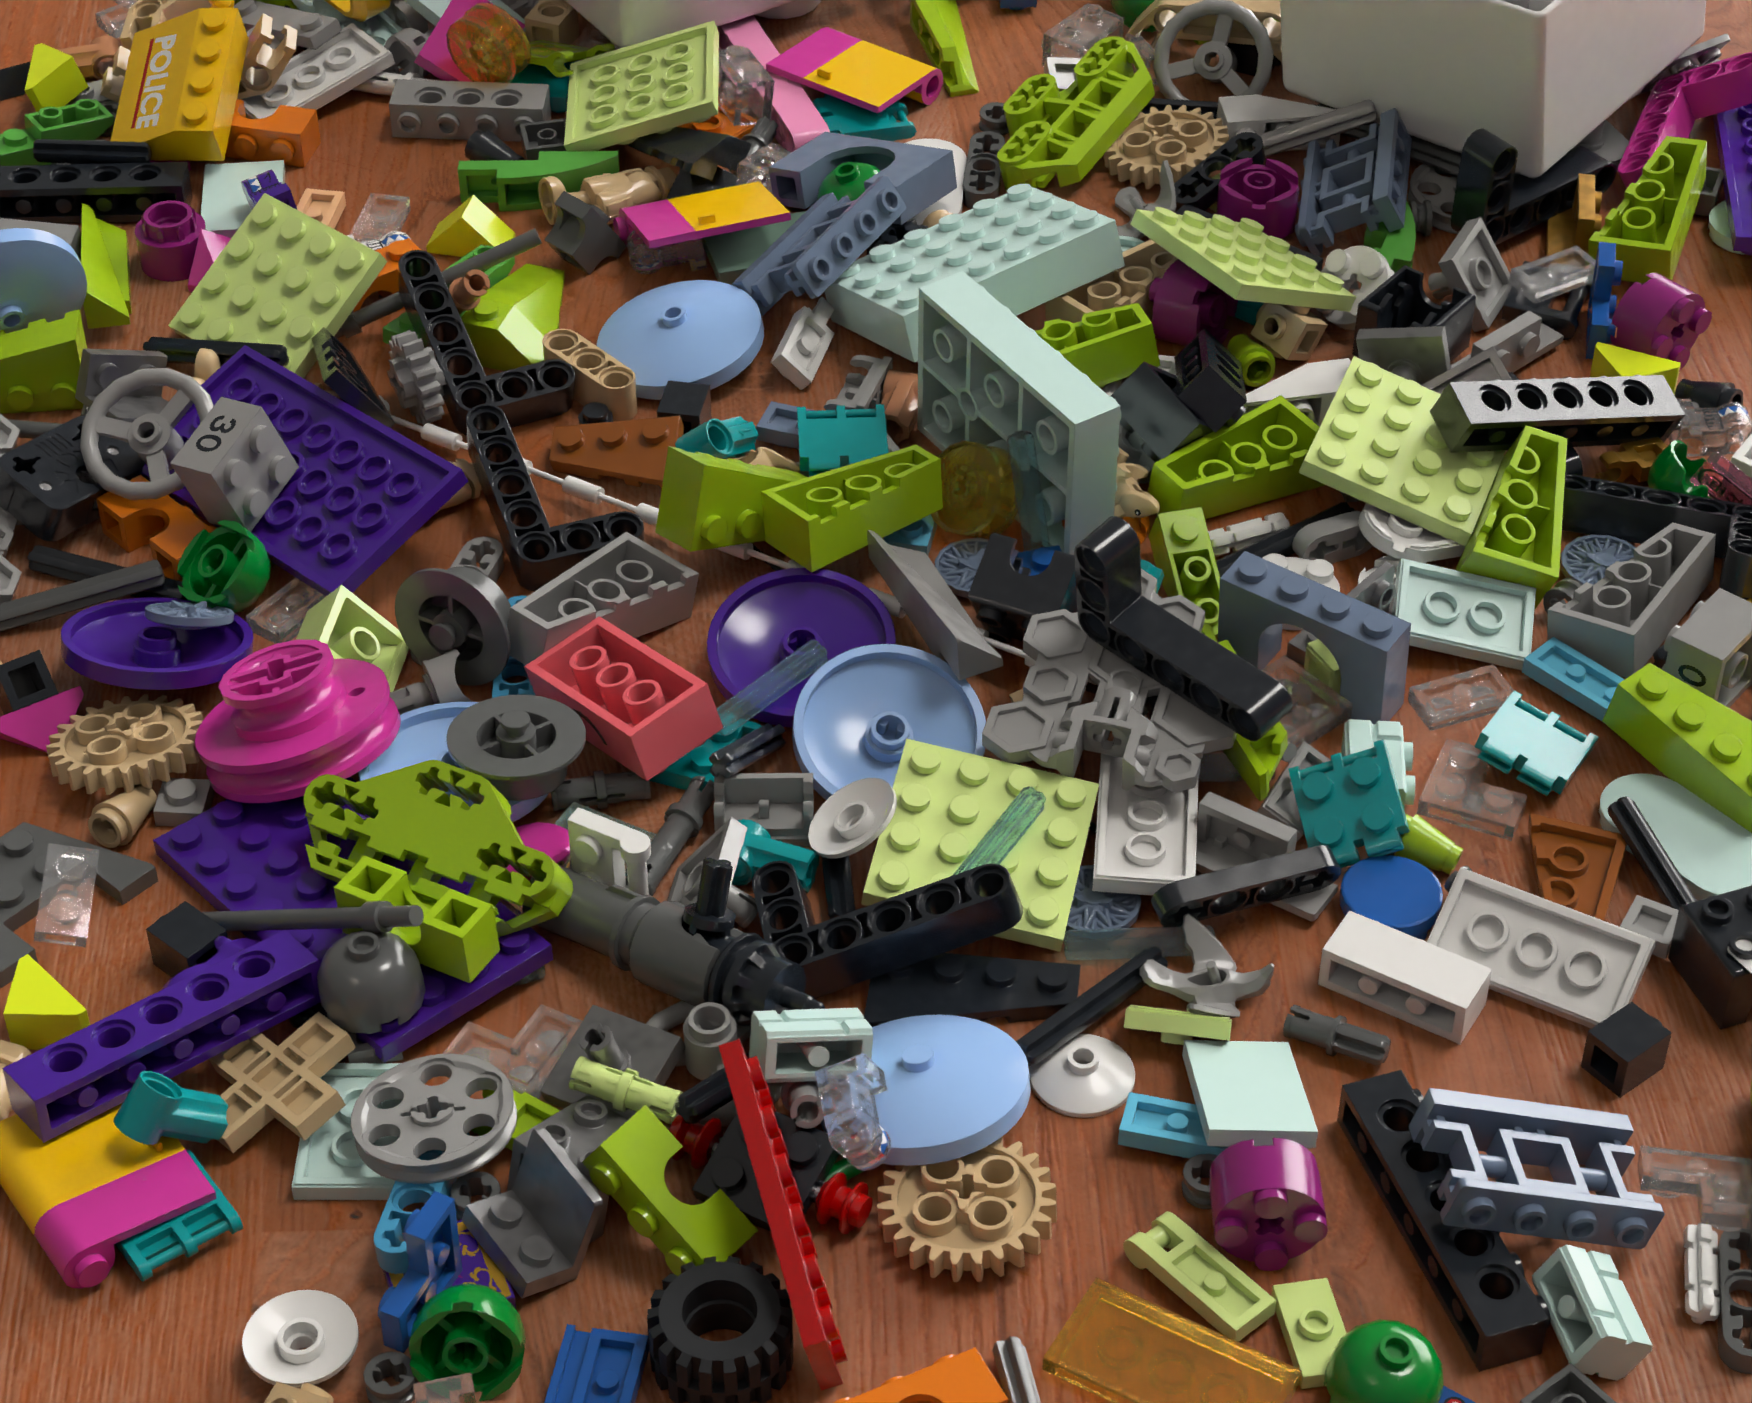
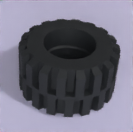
(717, 1299)

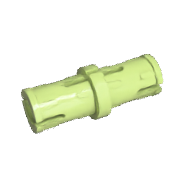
(624, 1089)

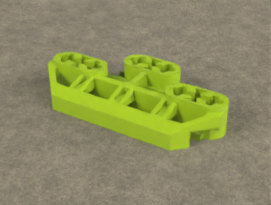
(1076, 126)
(439, 833)

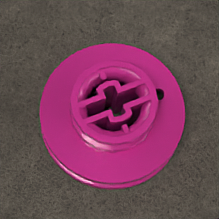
(292, 719)

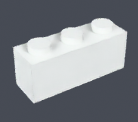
(1404, 977)

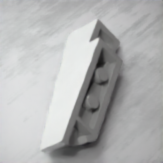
(933, 608)

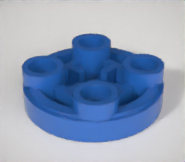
(1393, 893)

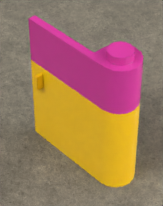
(857, 71)
(701, 215)
(94, 1190)

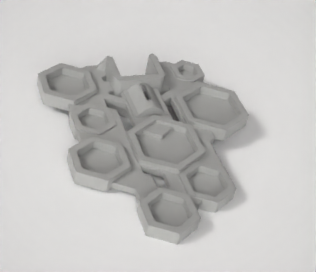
(1045, 731)

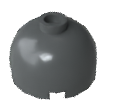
(370, 981)

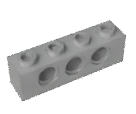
(462, 107)

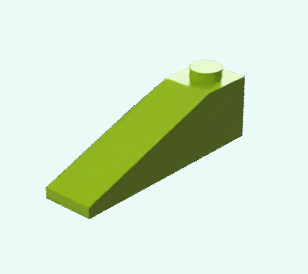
(515, 317)

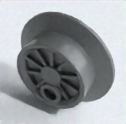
(457, 611)
(517, 743)

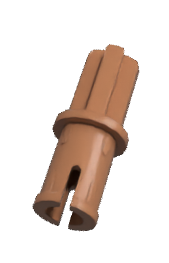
(468, 290)

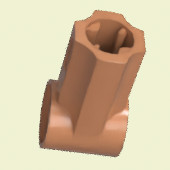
(89, 56)
(900, 403)

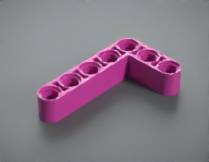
(1682, 100)

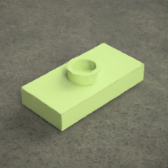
(1177, 1024)
(1309, 1326)

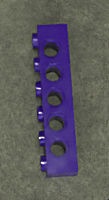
(162, 1034)

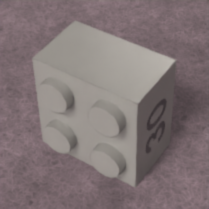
(234, 463)
(1714, 648)

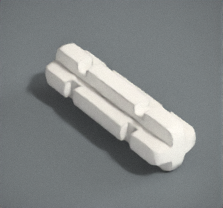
(1246, 533)
(1701, 1273)

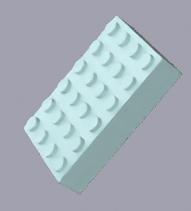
(1015, 246)
(995, 376)

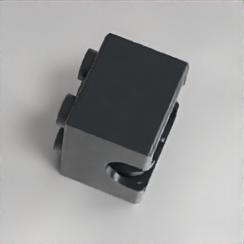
(1403, 304)
(1008, 595)
(1702, 958)

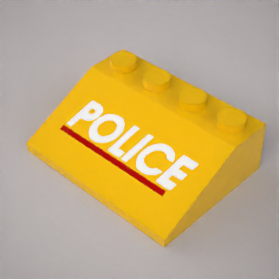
(183, 85)

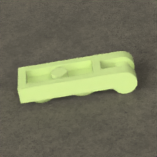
(1201, 1276)

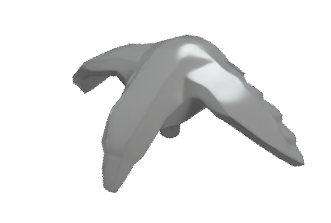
(1129, 200)
(1213, 982)

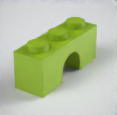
(455, 934)
(632, 1171)

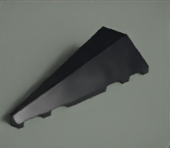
(694, 150)

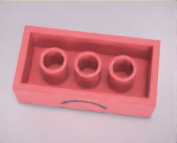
(628, 697)

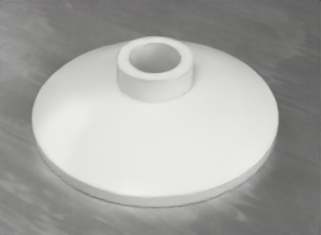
(852, 818)
(1084, 1077)
(295, 1322)

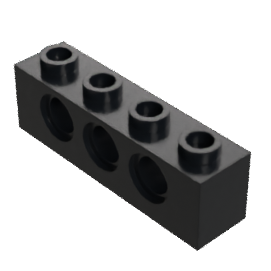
(1210, 381)

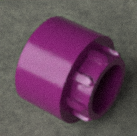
(168, 240)

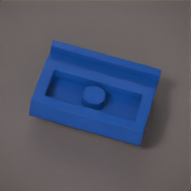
(598, 1367)

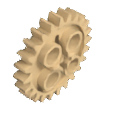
(1168, 135)
(125, 744)
(969, 1210)

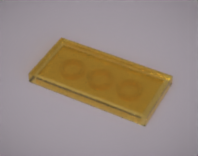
(1152, 1355)

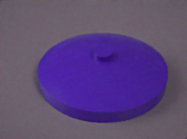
(782, 613)
(127, 650)

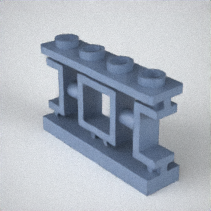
(1355, 184)
(821, 244)
(1543, 1136)

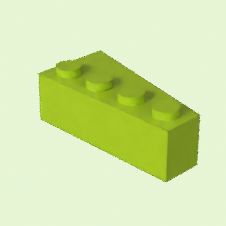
(714, 499)
(832, 511)

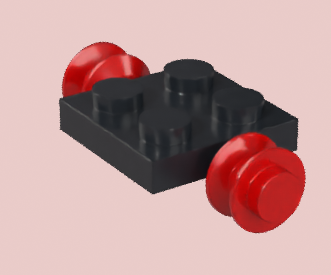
(810, 1161)

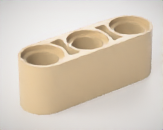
(597, 373)

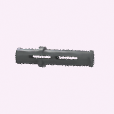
(682, 822)

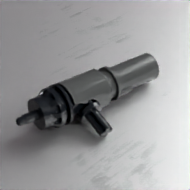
(683, 948)

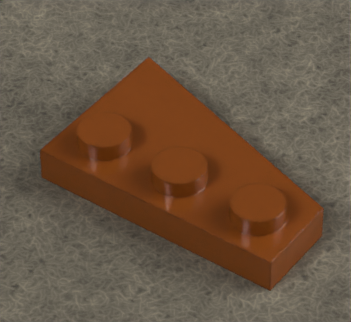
(616, 449)
(1576, 863)

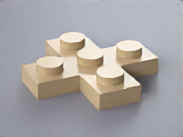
(282, 1081)

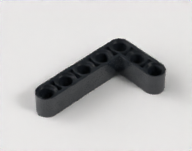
(1518, 202)
(522, 392)
(1641, 512)
(533, 547)
(1163, 645)
(884, 933)

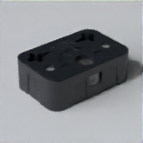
(49, 483)

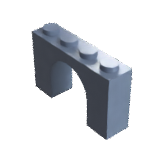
(916, 171)
(1363, 639)

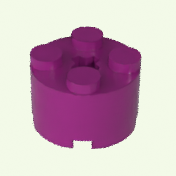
(1260, 194)
(1187, 304)
(1660, 319)
(1267, 1202)

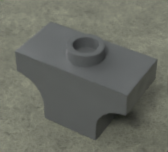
(582, 234)

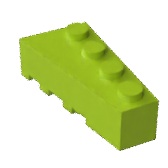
(1656, 211)
(1105, 343)
(42, 365)
(1238, 464)
(1522, 516)
(1687, 738)

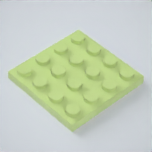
(643, 89)
(1243, 259)
(280, 284)
(1390, 454)
(950, 804)

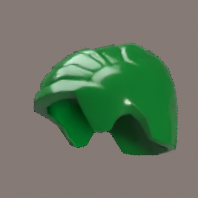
(1674, 470)

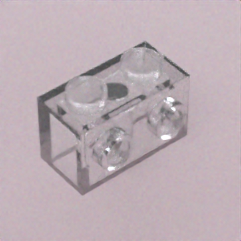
(1080, 32)
(743, 86)

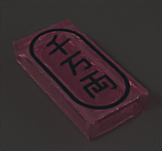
(1724, 480)

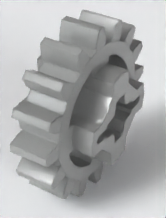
(416, 377)

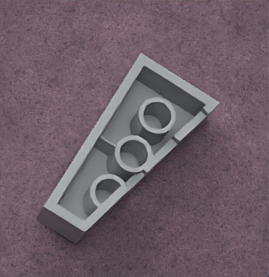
(620, 582)
(1637, 601)

